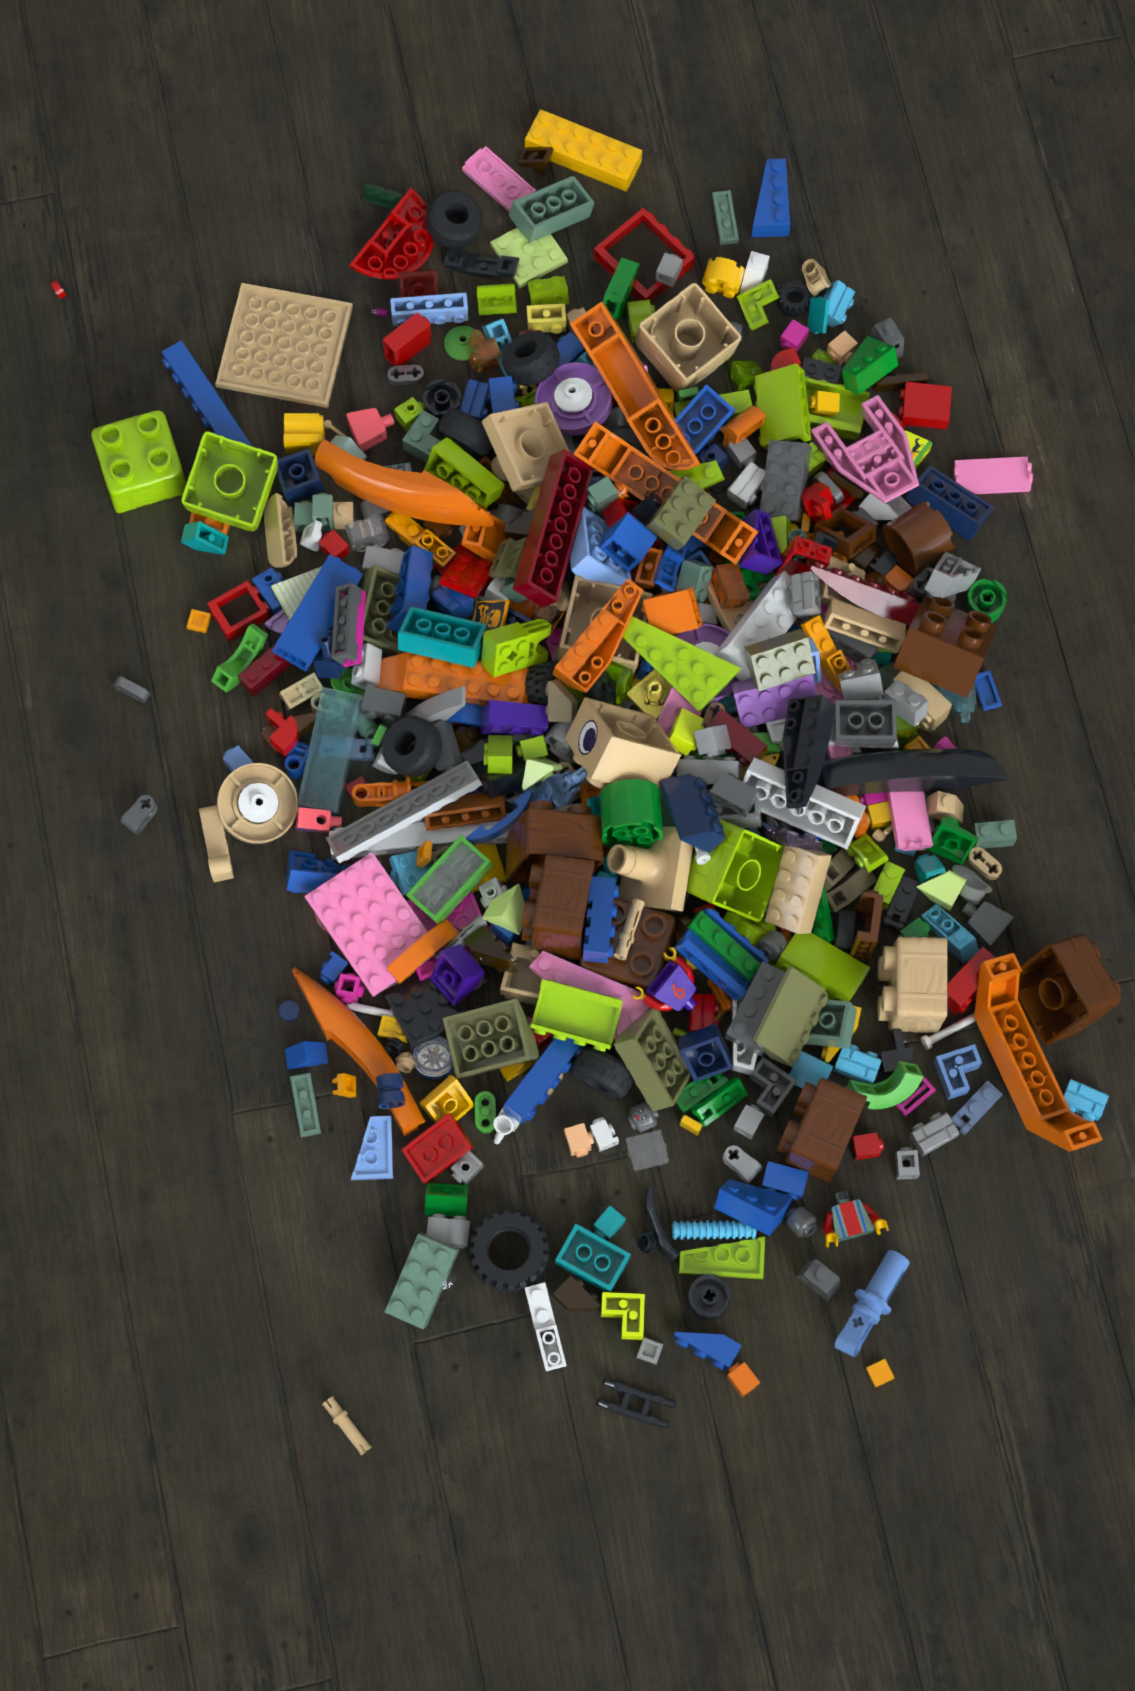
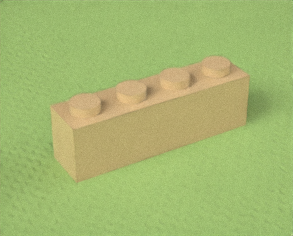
(864, 625)

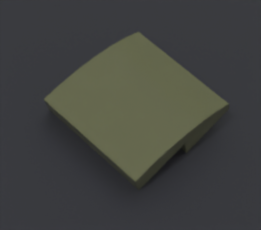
(507, 559)

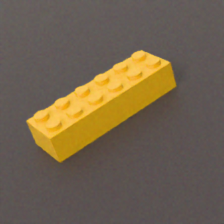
(585, 150)

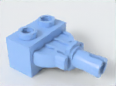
(564, 786)

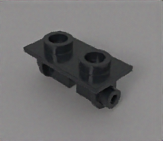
(821, 370)

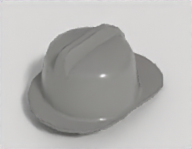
(974, 887)

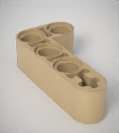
(216, 844)

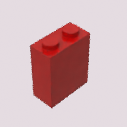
(407, 340)
(925, 405)

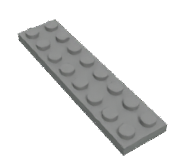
(403, 811)

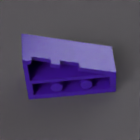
(763, 552)
(514, 718)

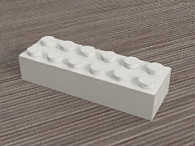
(763, 620)
(824, 816)

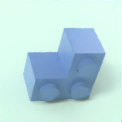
(952, 1067)

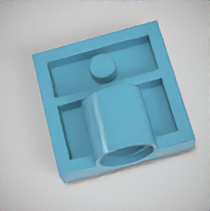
(405, 871)

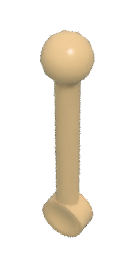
(328, 424)

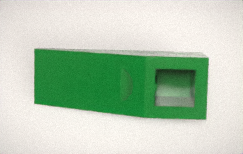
(620, 287)

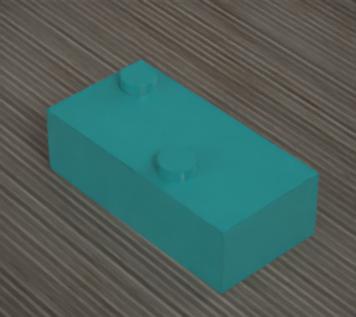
(441, 637)

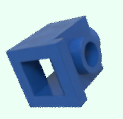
(331, 969)

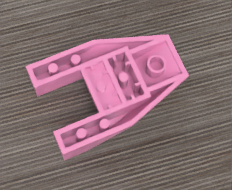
(876, 463)

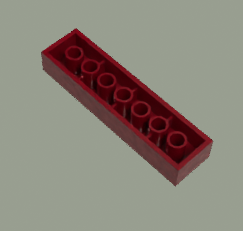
(553, 528)

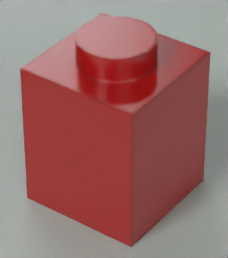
(334, 545)
(866, 1146)

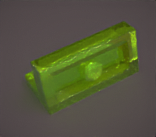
(623, 677)

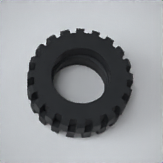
(503, 1222)

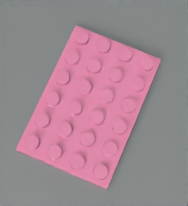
(367, 920)

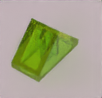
(744, 373)

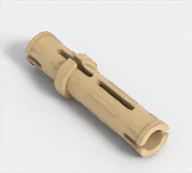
(626, 938)
(340, 1417)

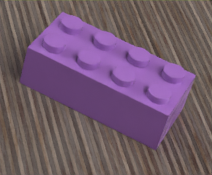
(770, 704)

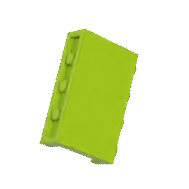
(785, 403)
(850, 416)
(825, 965)
(576, 1014)

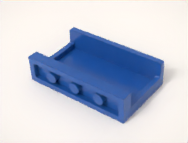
(713, 965)

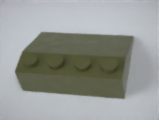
(380, 595)
(790, 1017)
(490, 1038)
(653, 1059)

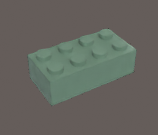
(551, 209)
(834, 1025)
(422, 1280)

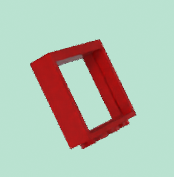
(610, 264)

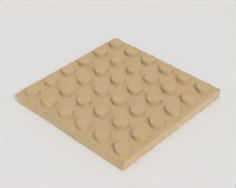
(284, 345)

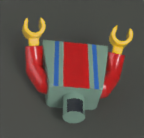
(850, 1220)

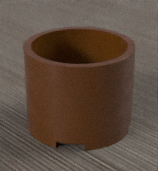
(918, 538)

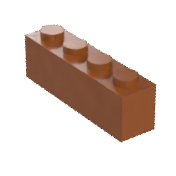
(467, 811)

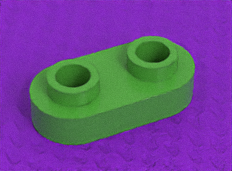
(485, 1112)

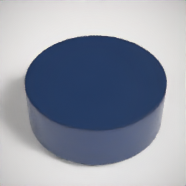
(289, 1011)

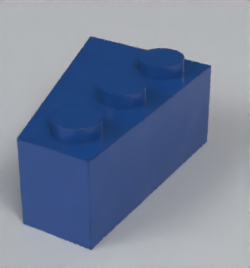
(753, 1205)

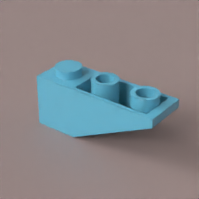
(959, 940)

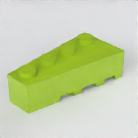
(463, 472)

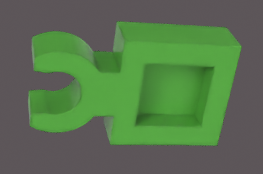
(380, 734)

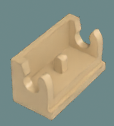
(301, 691)

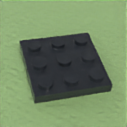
(420, 1011)

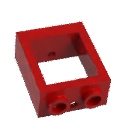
(804, 548)
(241, 627)

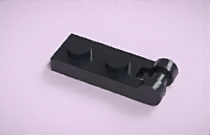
(901, 903)

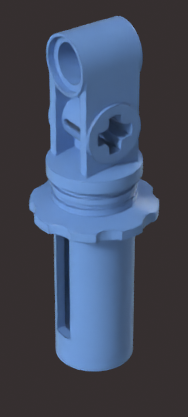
(872, 1303)

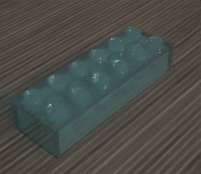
(330, 750)

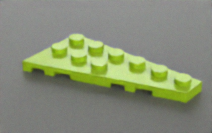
(686, 667)

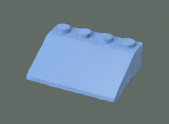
(588, 558)

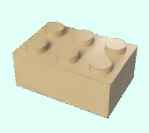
(937, 704)

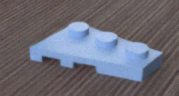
(376, 1151)

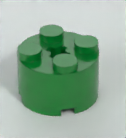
(984, 591)

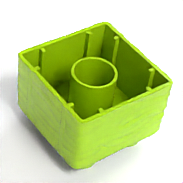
(139, 461)
(230, 482)
(738, 873)

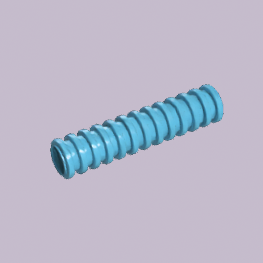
(721, 1229)

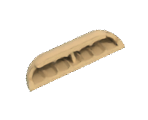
(279, 532)

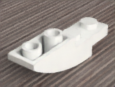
(545, 1326)

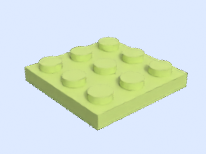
(535, 257)

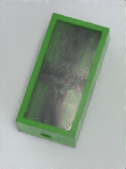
(450, 880)

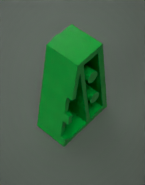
(869, 365)

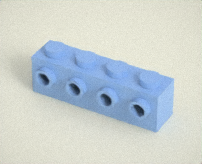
(435, 308)

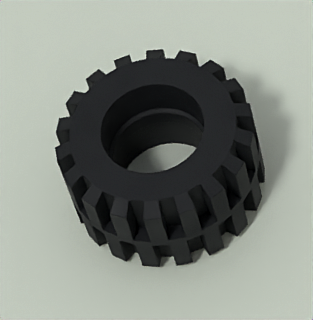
(537, 681)

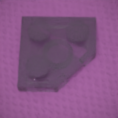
(794, 839)

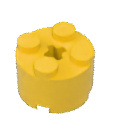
(723, 277)

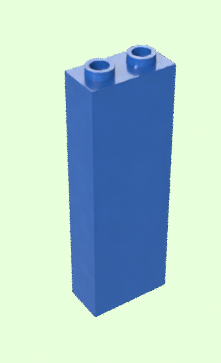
(314, 614)

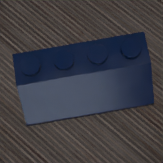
(958, 505)
(693, 811)

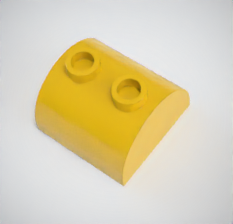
(445, 1099)

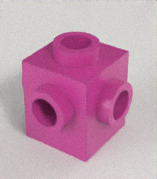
(346, 982)

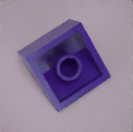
(456, 974)

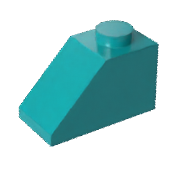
(204, 538)
(928, 868)

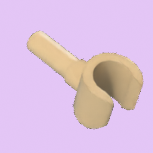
(879, 835)

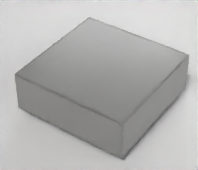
(649, 1351)

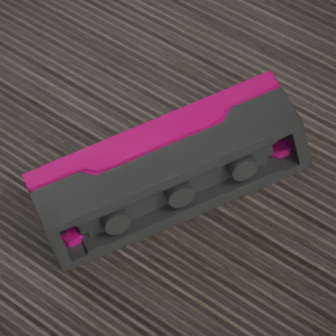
(348, 625)
(851, 647)

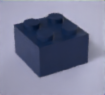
(299, 476)
(705, 1052)

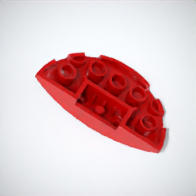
(399, 243)

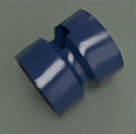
(390, 1090)

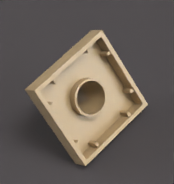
(523, 444)
(654, 873)

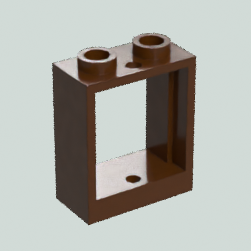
(849, 547)

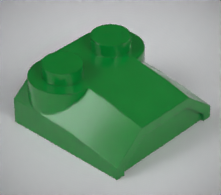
(952, 841)

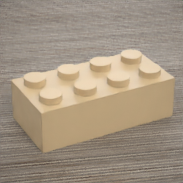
(798, 889)

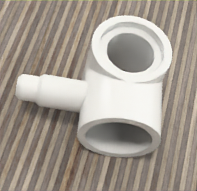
(504, 1125)

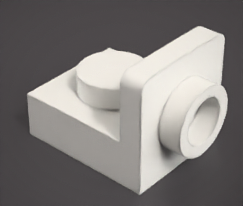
(311, 536)

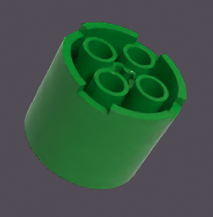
(631, 813)

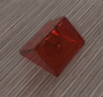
(418, 283)

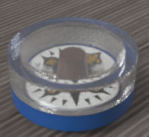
(433, 1058)

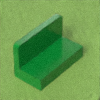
(446, 1199)

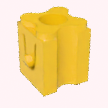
(303, 432)

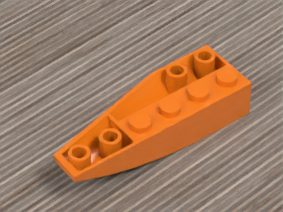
(599, 641)

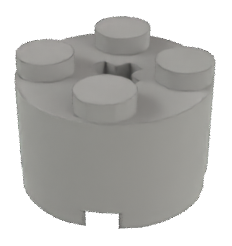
(557, 740)

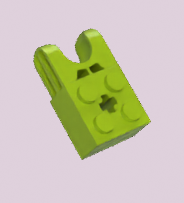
(514, 646)

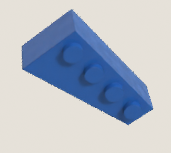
(413, 585)

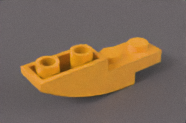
(414, 534)
(831, 660)

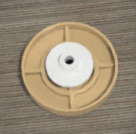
(238, 807)

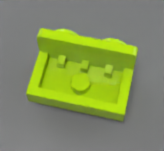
(548, 291)
(496, 299)
(866, 853)

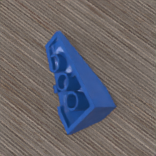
(308, 873)

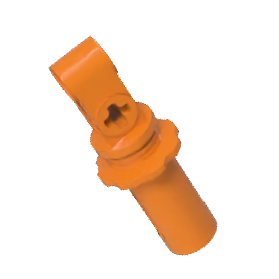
(389, 791)

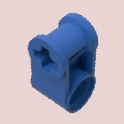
(298, 756)

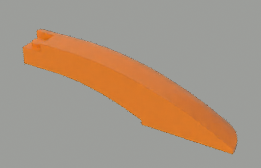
(634, 389)
(400, 491)
(358, 1041)

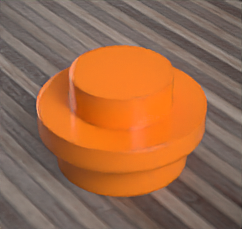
(622, 490)

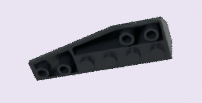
(805, 746)

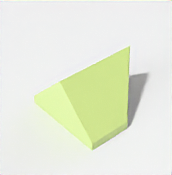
(538, 770)
(943, 889)
(507, 910)

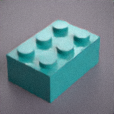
(592, 1259)

